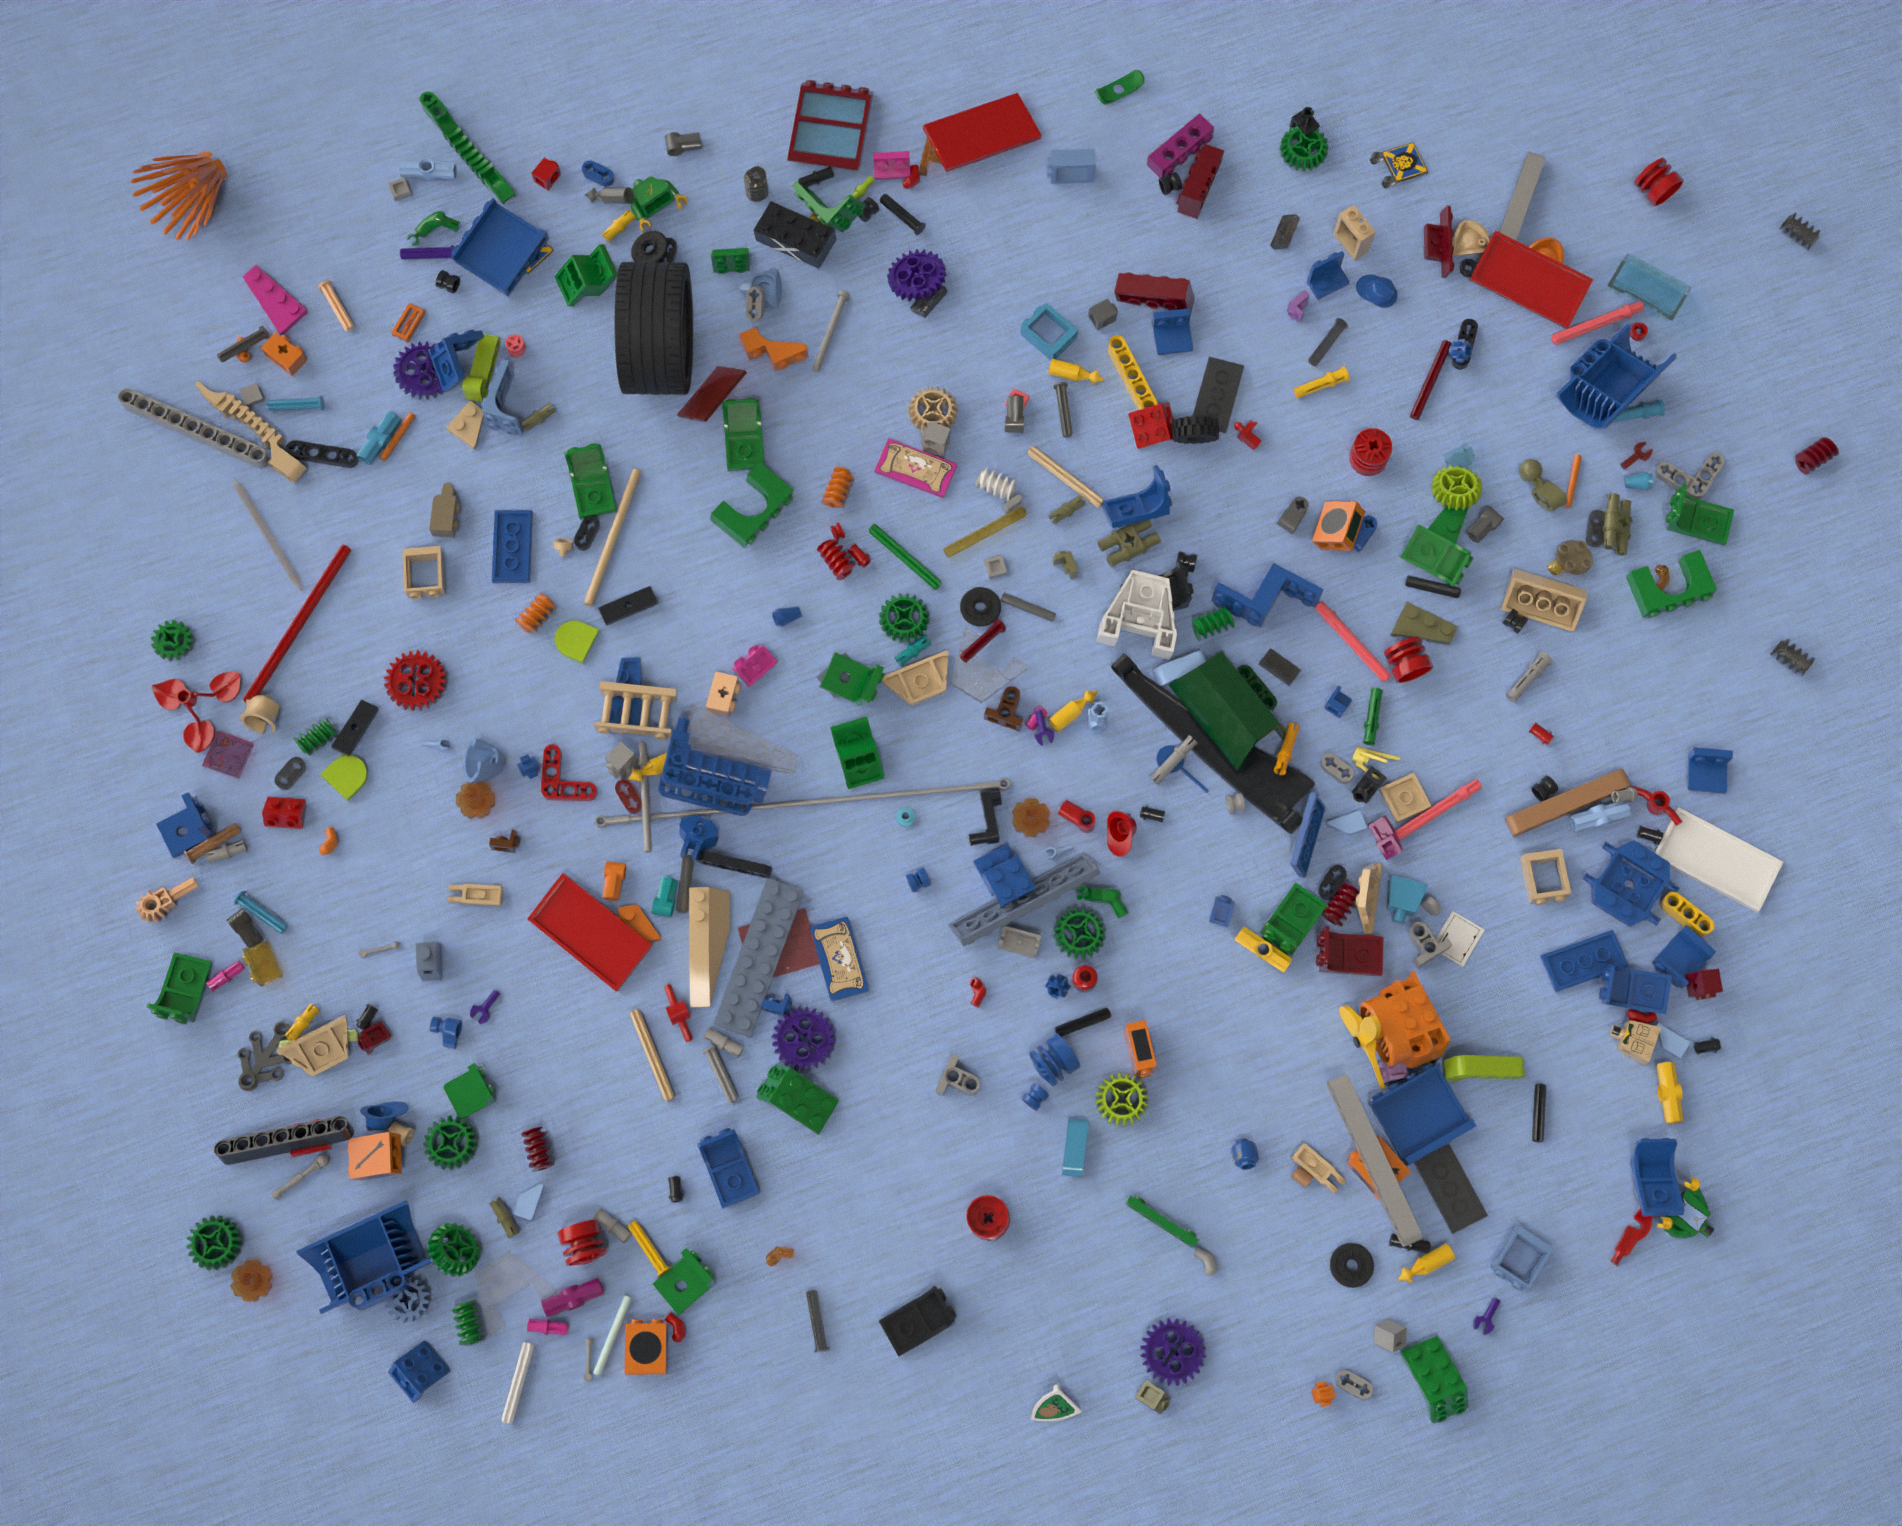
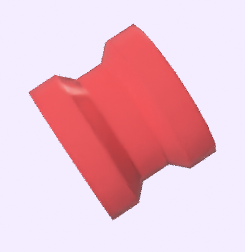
(515, 341)

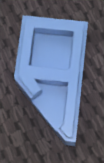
(1349, 823)
(1672, 1042)
(528, 1203)

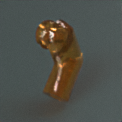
(1663, 572)

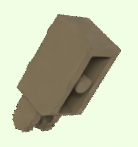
(445, 512)

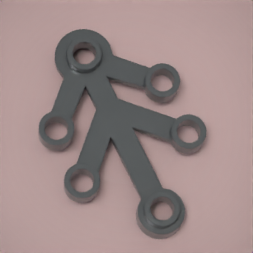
(262, 1059)

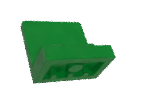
(730, 260)

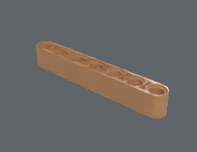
(1567, 802)

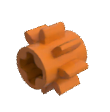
(1323, 1394)

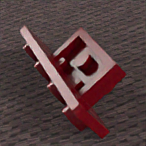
(1439, 242)

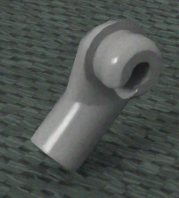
(1209, 1260)

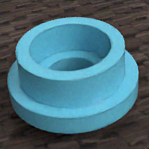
(905, 822)

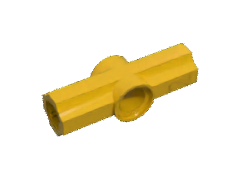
(1274, 956)
(1669, 1093)

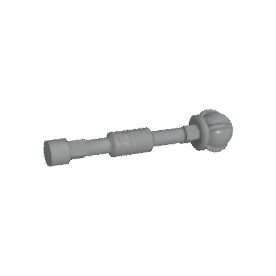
(319, 1162)

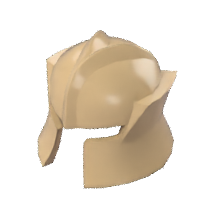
(260, 707)

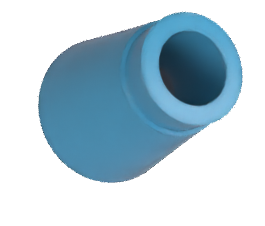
(1639, 481)

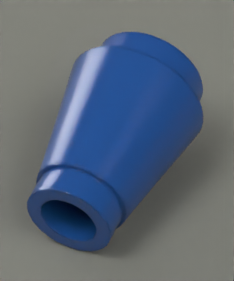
(786, 615)

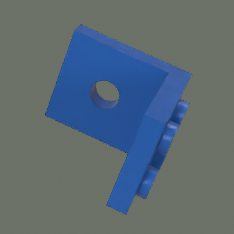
(446, 360)
(194, 819)

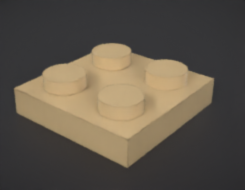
(1405, 798)

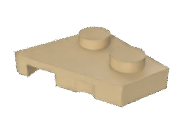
(467, 424)

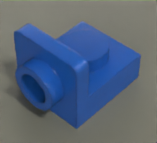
(1222, 910)
(773, 1005)

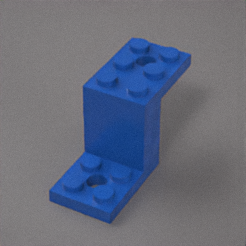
(1258, 608)

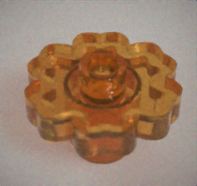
(479, 807)
(1029, 826)
(260, 1285)

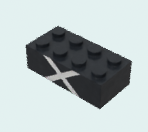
(794, 234)

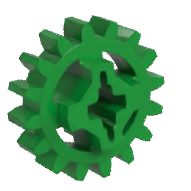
(176, 631)

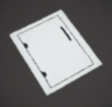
(1462, 935)

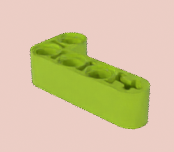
(477, 383)
(1483, 1067)

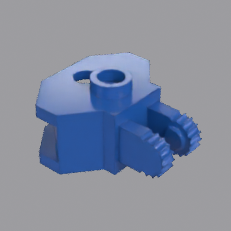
(697, 837)

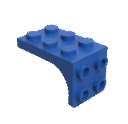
(1141, 506)
(1635, 989)
(728, 1167)
(1656, 1177)

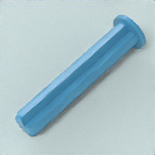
(292, 404)
(260, 912)

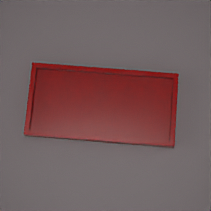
(981, 132)
(1531, 279)
(590, 932)

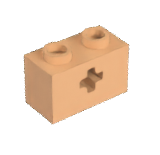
(723, 683)

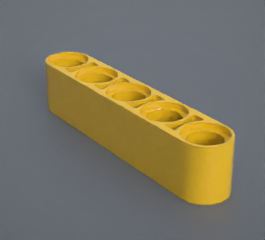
(1129, 369)

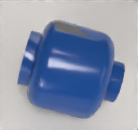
(1245, 1154)

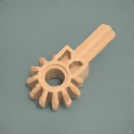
(164, 900)

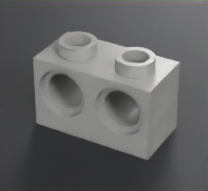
(935, 439)
(621, 761)

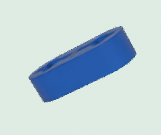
(596, 175)

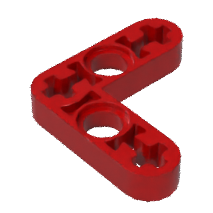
(555, 782)

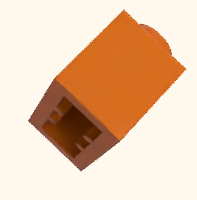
(284, 354)

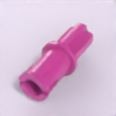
(225, 975)
(547, 1327)

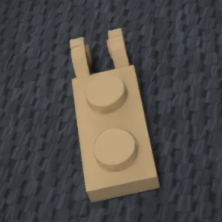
(477, 894)
(1317, 1167)

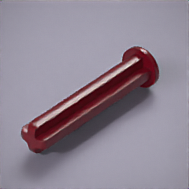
(983, 640)

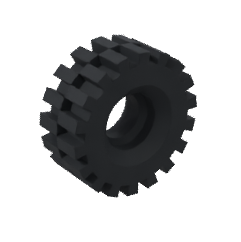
(1195, 429)

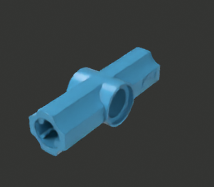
(379, 437)

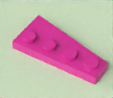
(275, 301)

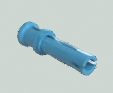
(1644, 410)

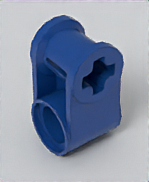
(1365, 533)

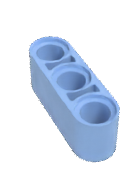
(1175, 669)

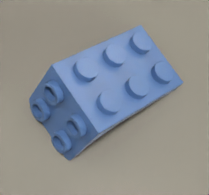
(495, 399)

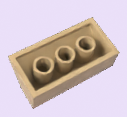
(1544, 600)

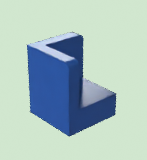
(1338, 703)

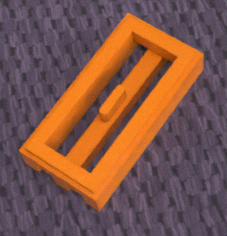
(411, 331)

